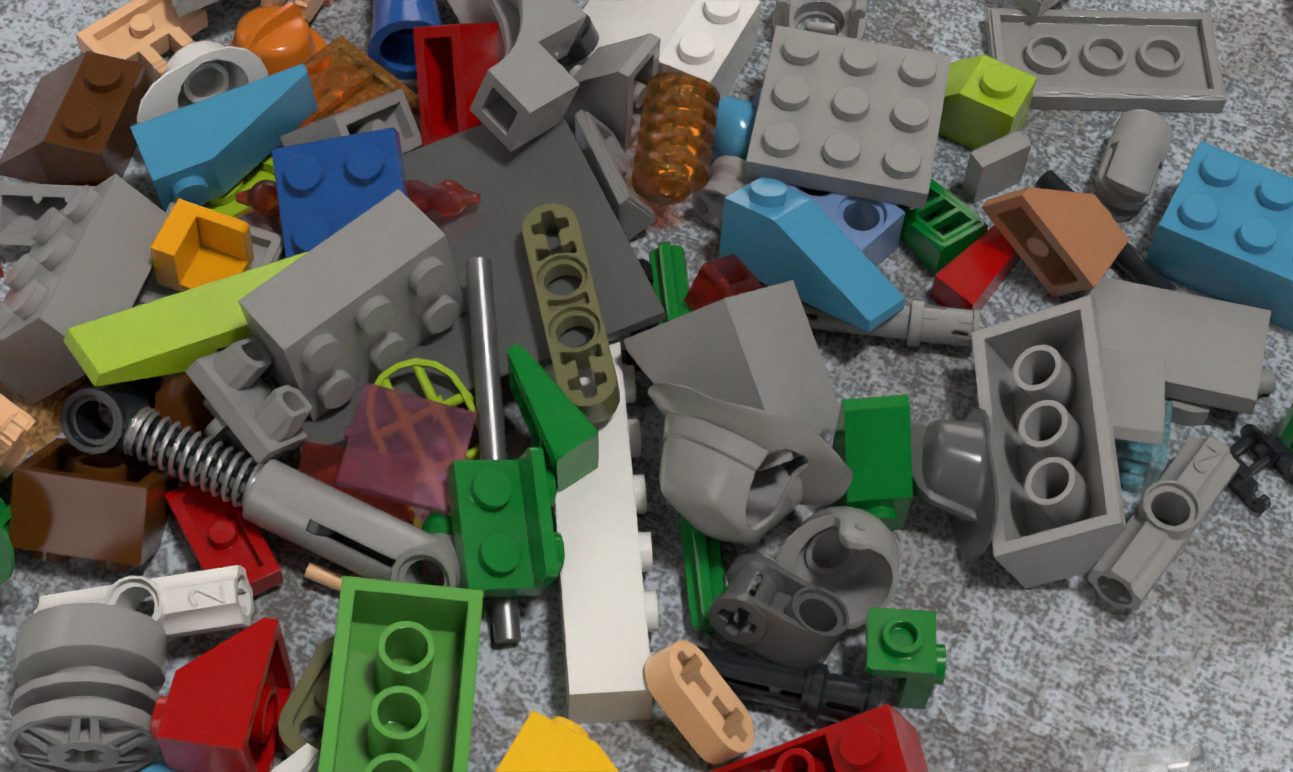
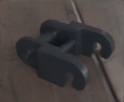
(1270, 454)

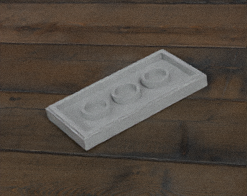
(1111, 58)

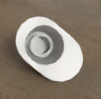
(197, 74)

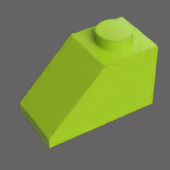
(984, 101)

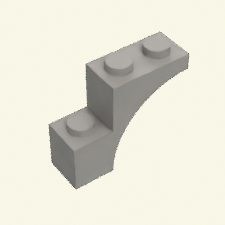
(528, 86)

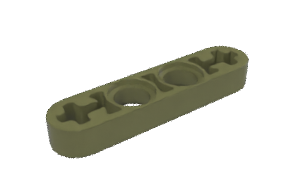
(570, 310)

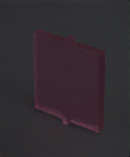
(404, 447)

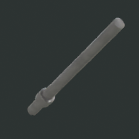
(489, 409)

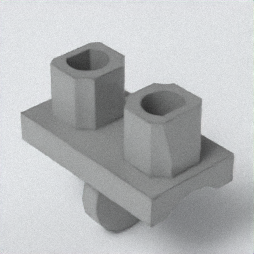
(243, 403)

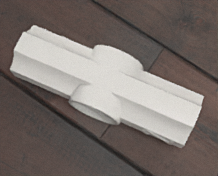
(183, 602)

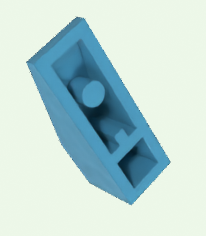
(219, 140)
(792, 238)

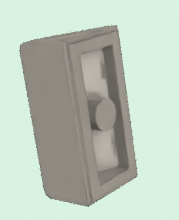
(612, 173)

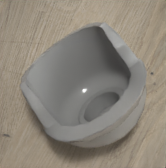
(848, 555)

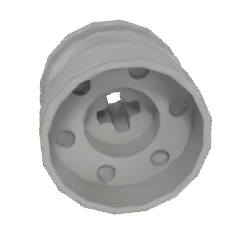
(86, 689)

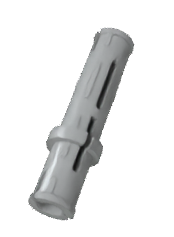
(913, 323)

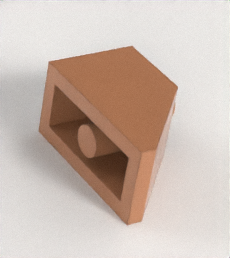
(1059, 235)

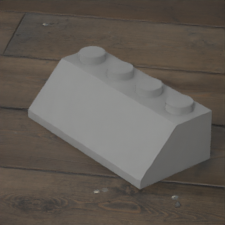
(1050, 441)

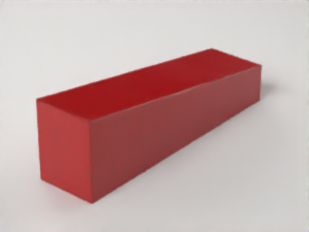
(975, 272)

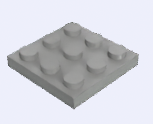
(849, 117)

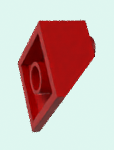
(227, 704)

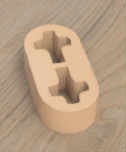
(699, 702)

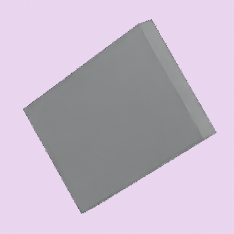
(1208, 343)

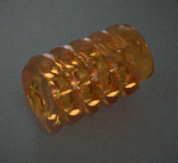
(675, 138)

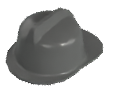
(958, 476)

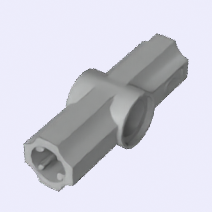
(1148, 546)

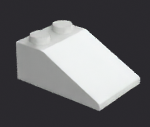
(696, 35)

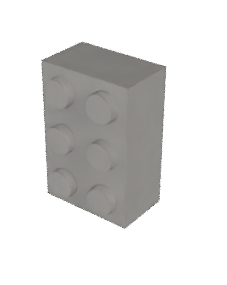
(80, 269)
(356, 303)

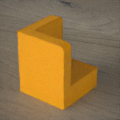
(200, 247)

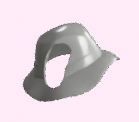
(714, 458)

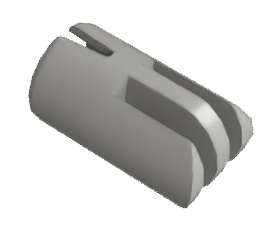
(1132, 162)

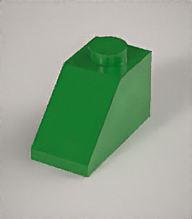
(876, 445)

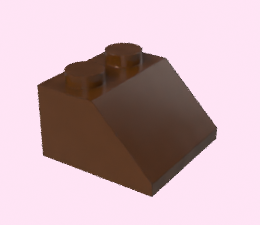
(78, 123)
(89, 506)

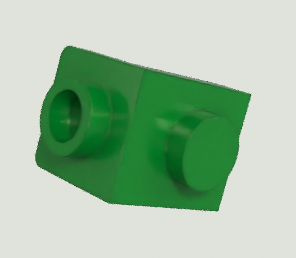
(905, 647)

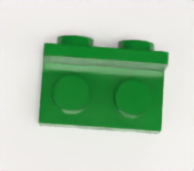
(505, 524)

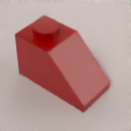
(450, 72)

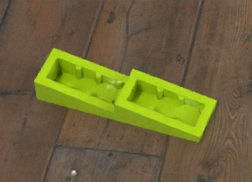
(167, 332)

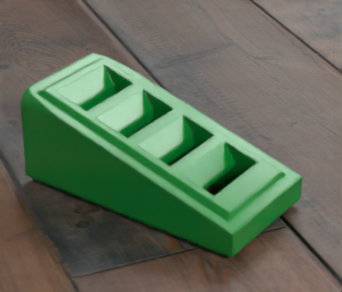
(923, 237)
(553, 420)

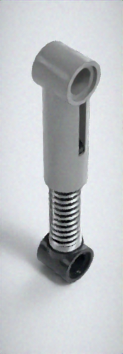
(270, 493)

